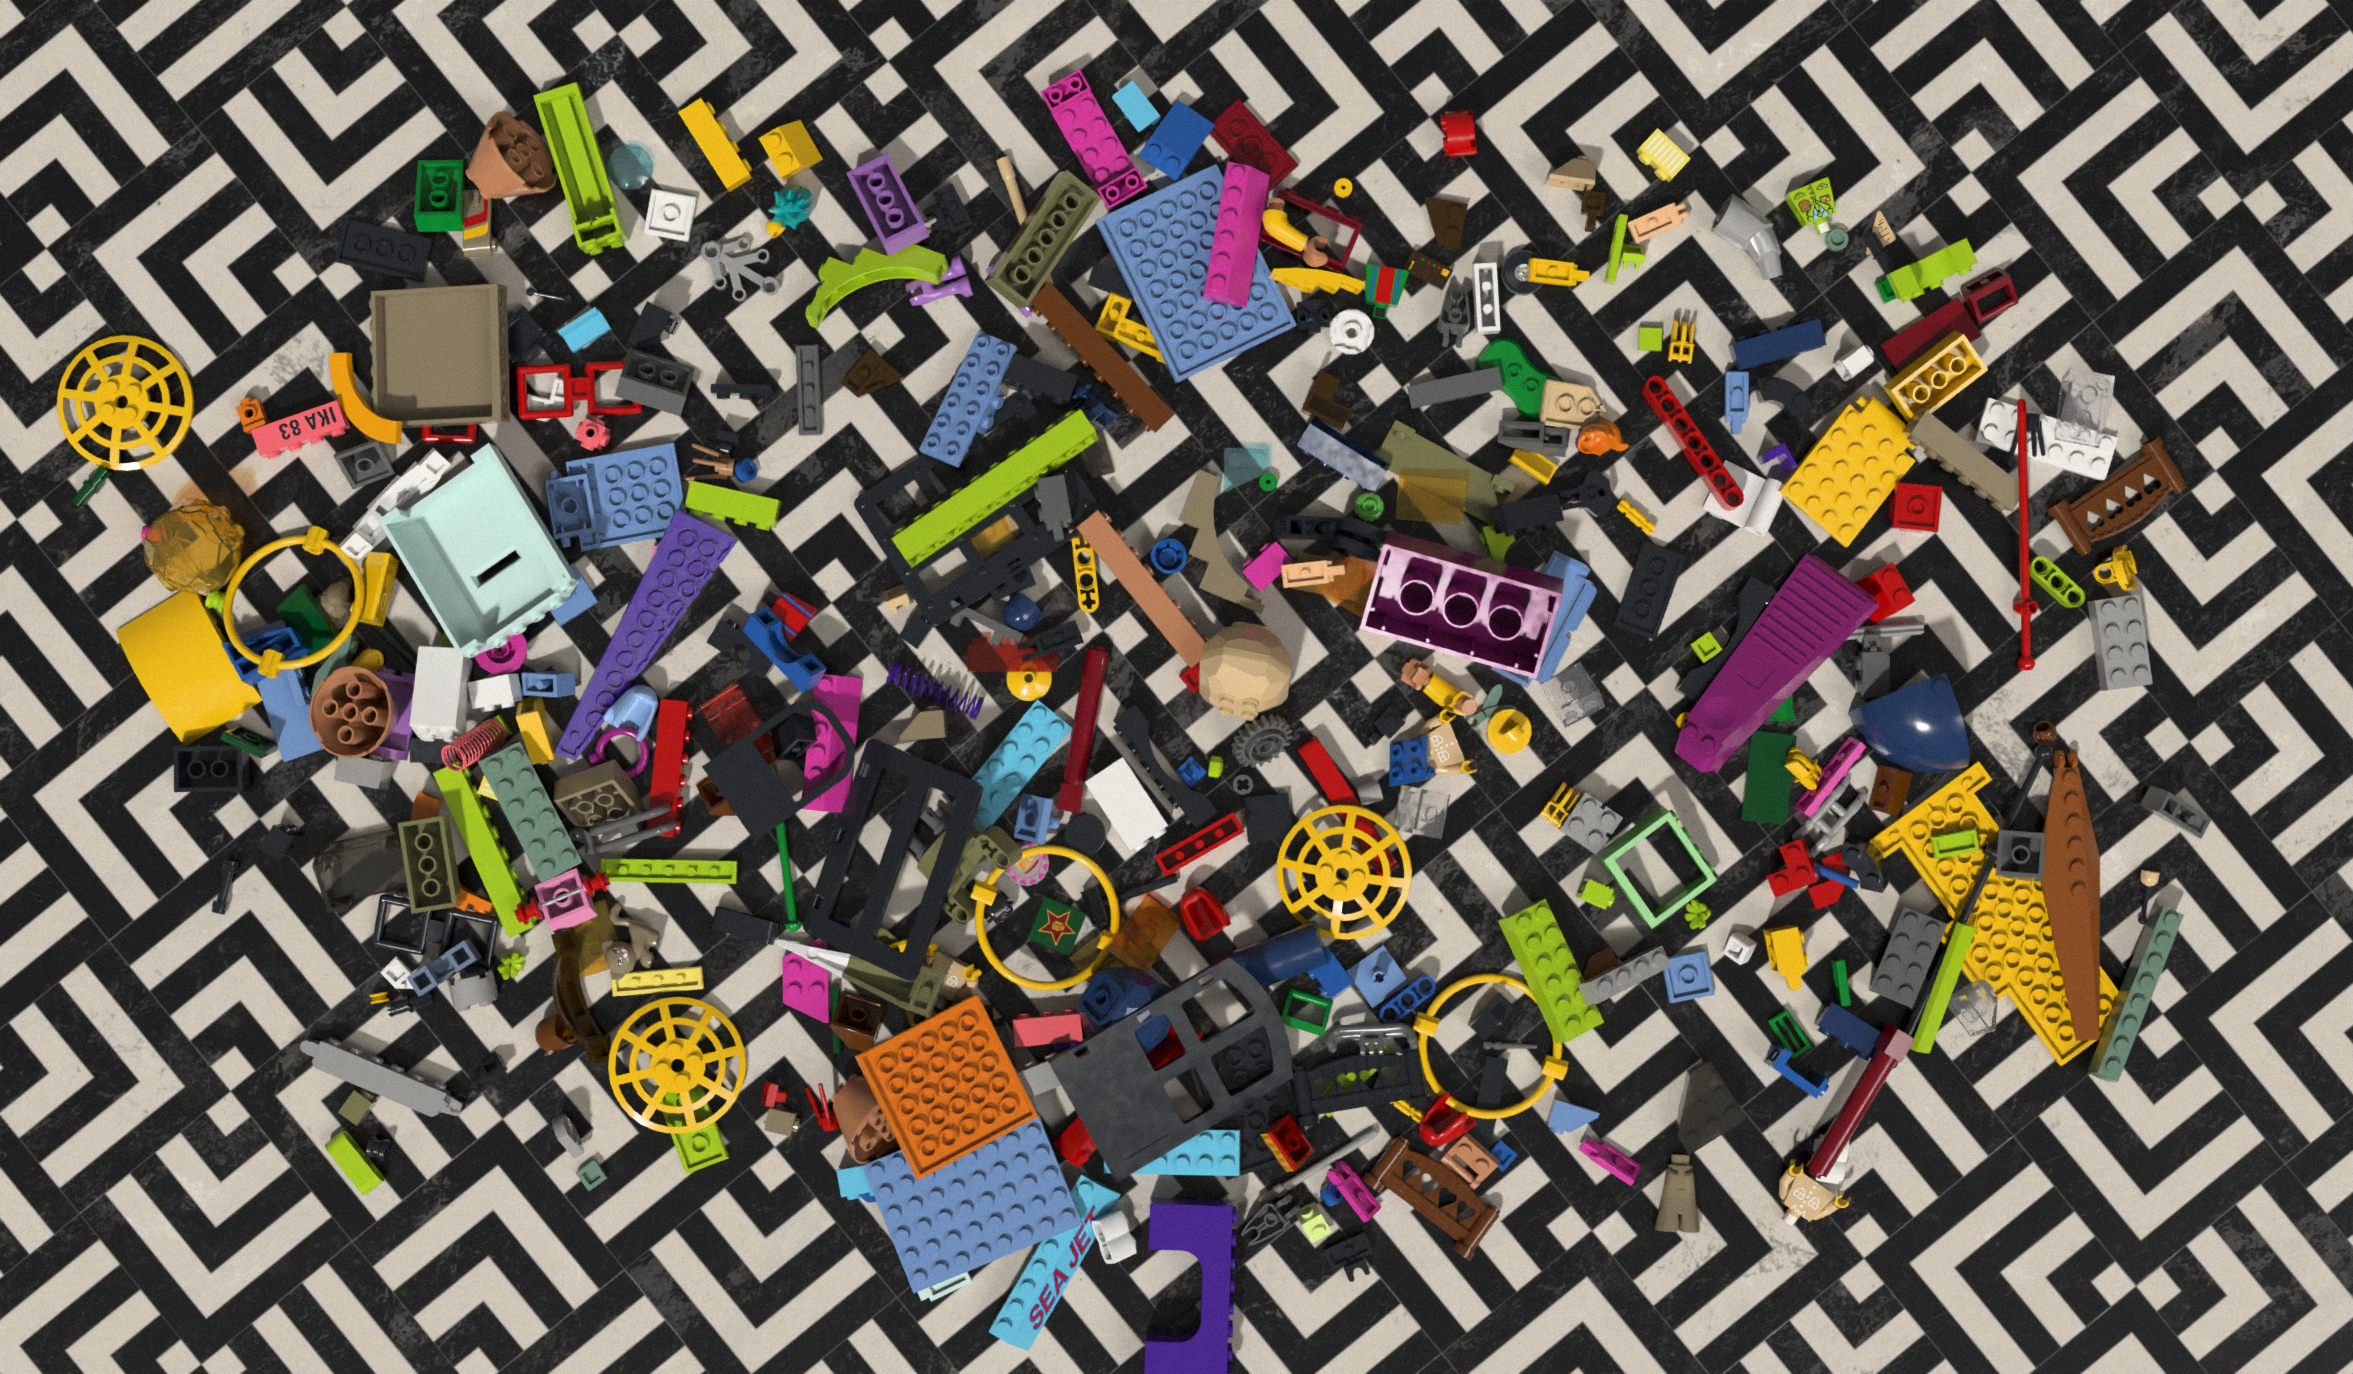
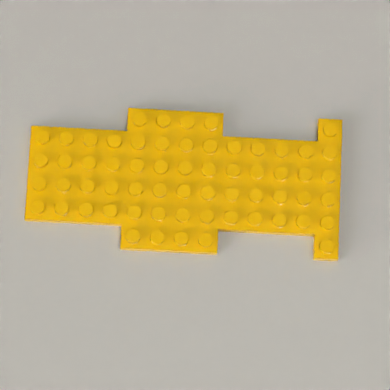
(2013, 931)

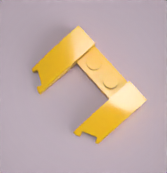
(1115, 327)

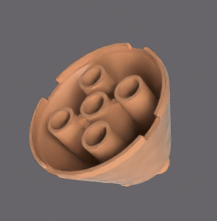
(510, 160)
(352, 712)
(862, 1120)

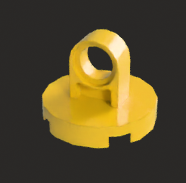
(2121, 567)
(1508, 731)

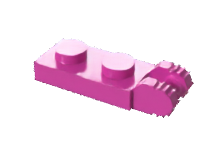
(1353, 1190)

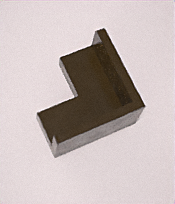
(1320, 405)

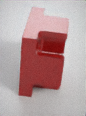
(1915, 507)

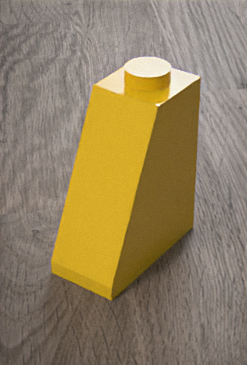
(535, 729)

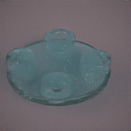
(629, 167)

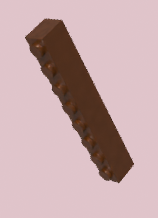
(1104, 360)

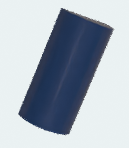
(1283, 954)

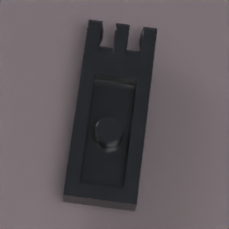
(744, 391)

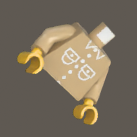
(1443, 748)
(960, 979)
(1806, 1196)

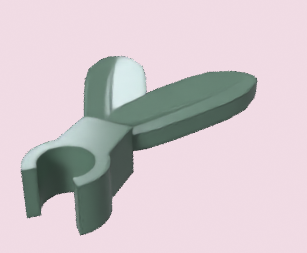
(1489, 706)

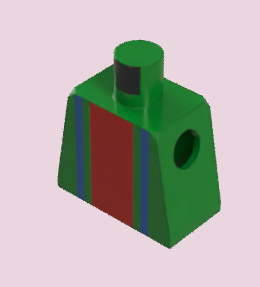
(1383, 288)

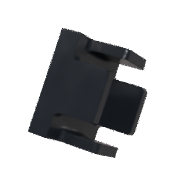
(525, 337)

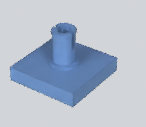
(578, 601)
(1035, 818)
(1377, 976)

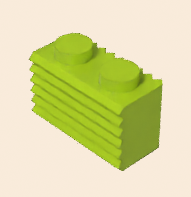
(1595, 893)

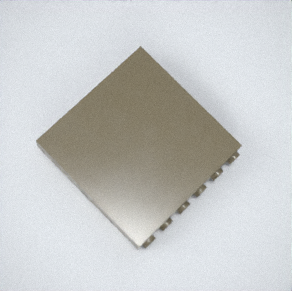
(441, 355)

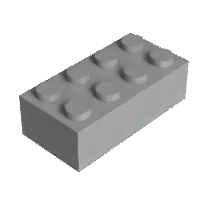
(2120, 642)

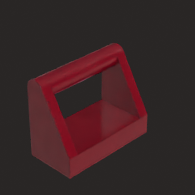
(1984, 286)

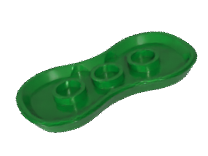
(1520, 377)

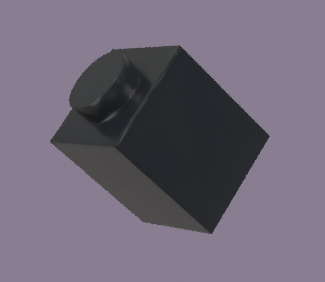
(916, 630)

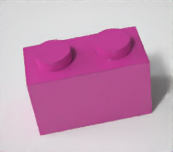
(1266, 566)

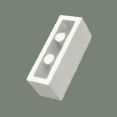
(1485, 298)

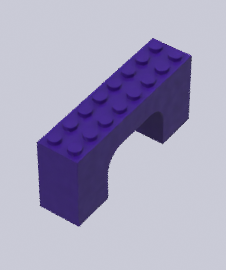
(1207, 1233)

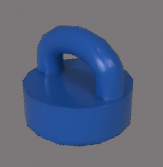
(745, 470)
(1330, 1194)

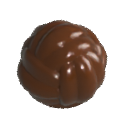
(2044, 732)

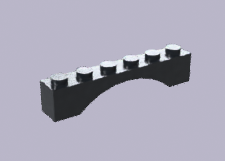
(1749, 601)
(1136, 729)

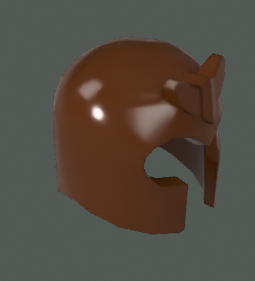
(550, 1035)

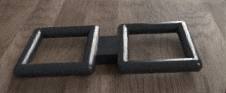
(434, 930)

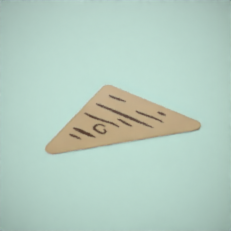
(1882, 230)

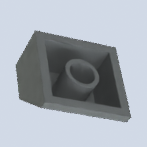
(2020, 855)

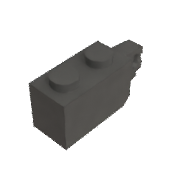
(1872, 668)

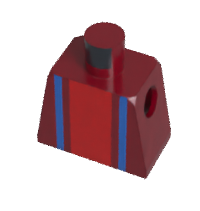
(792, 612)

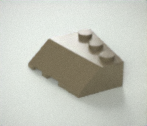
(597, 795)

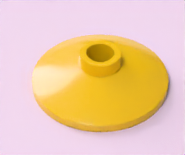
(1032, 690)

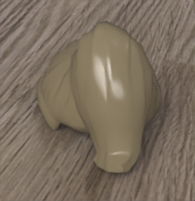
(337, 601)

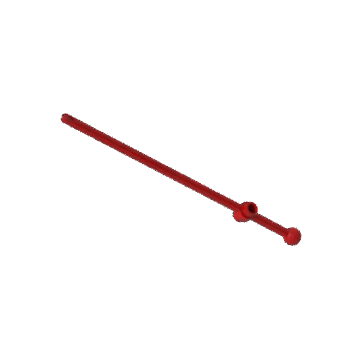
(2025, 605)

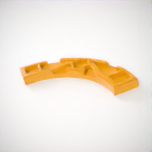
(356, 407)

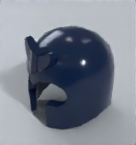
(1021, 612)

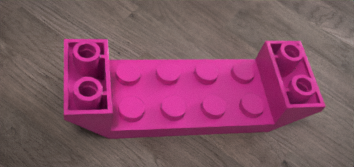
(1093, 139)

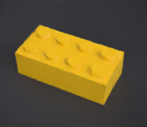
(1935, 376)

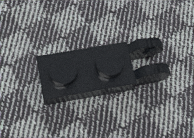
(1052, 641)

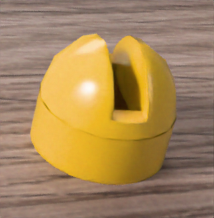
(774, 229)

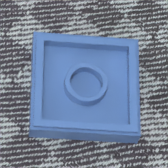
(1688, 977)

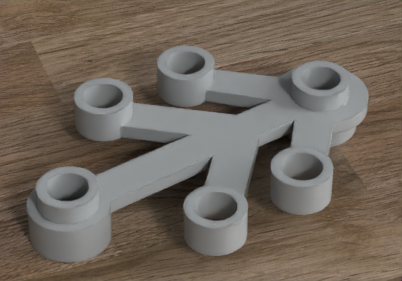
(737, 267)

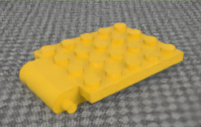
(1850, 469)

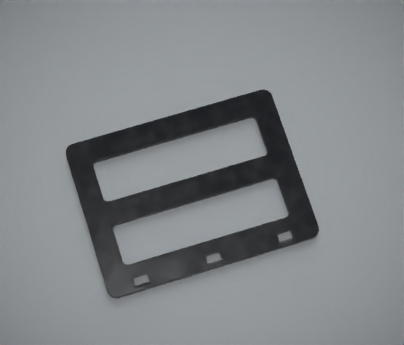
(863, 940)

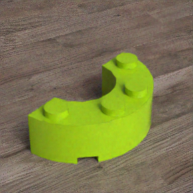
(1912, 279)

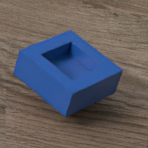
(1503, 1154)

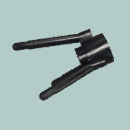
(2034, 426)

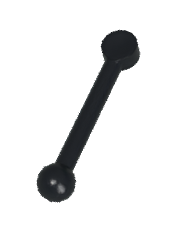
(567, 298)

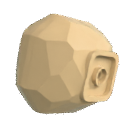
(1244, 671)

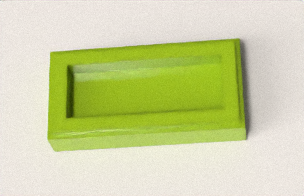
(1954, 843)

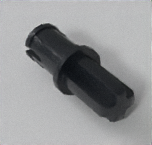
(1880, 253)
(409, 1004)

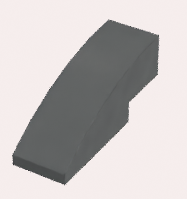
(1533, 437)

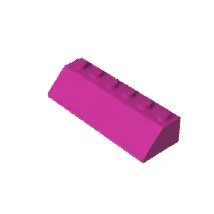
(1236, 235)
(829, 752)

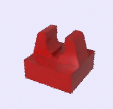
(772, 1094)

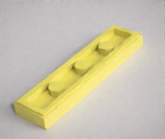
(659, 981)

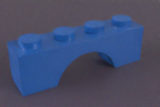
(766, 632)

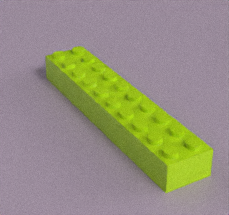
(995, 488)

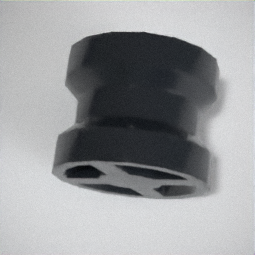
(378, 1148)

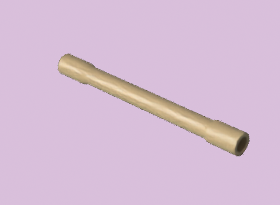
(1008, 175)

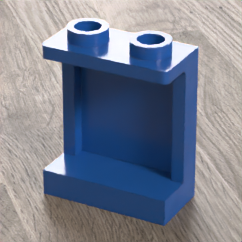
(1777, 1061)

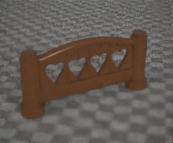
(2074, 516)
(1389, 1173)

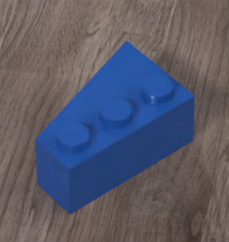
(285, 641)

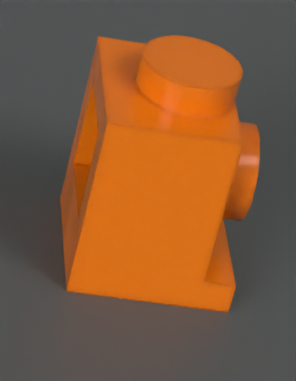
(259, 414)

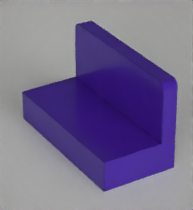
(1783, 455)

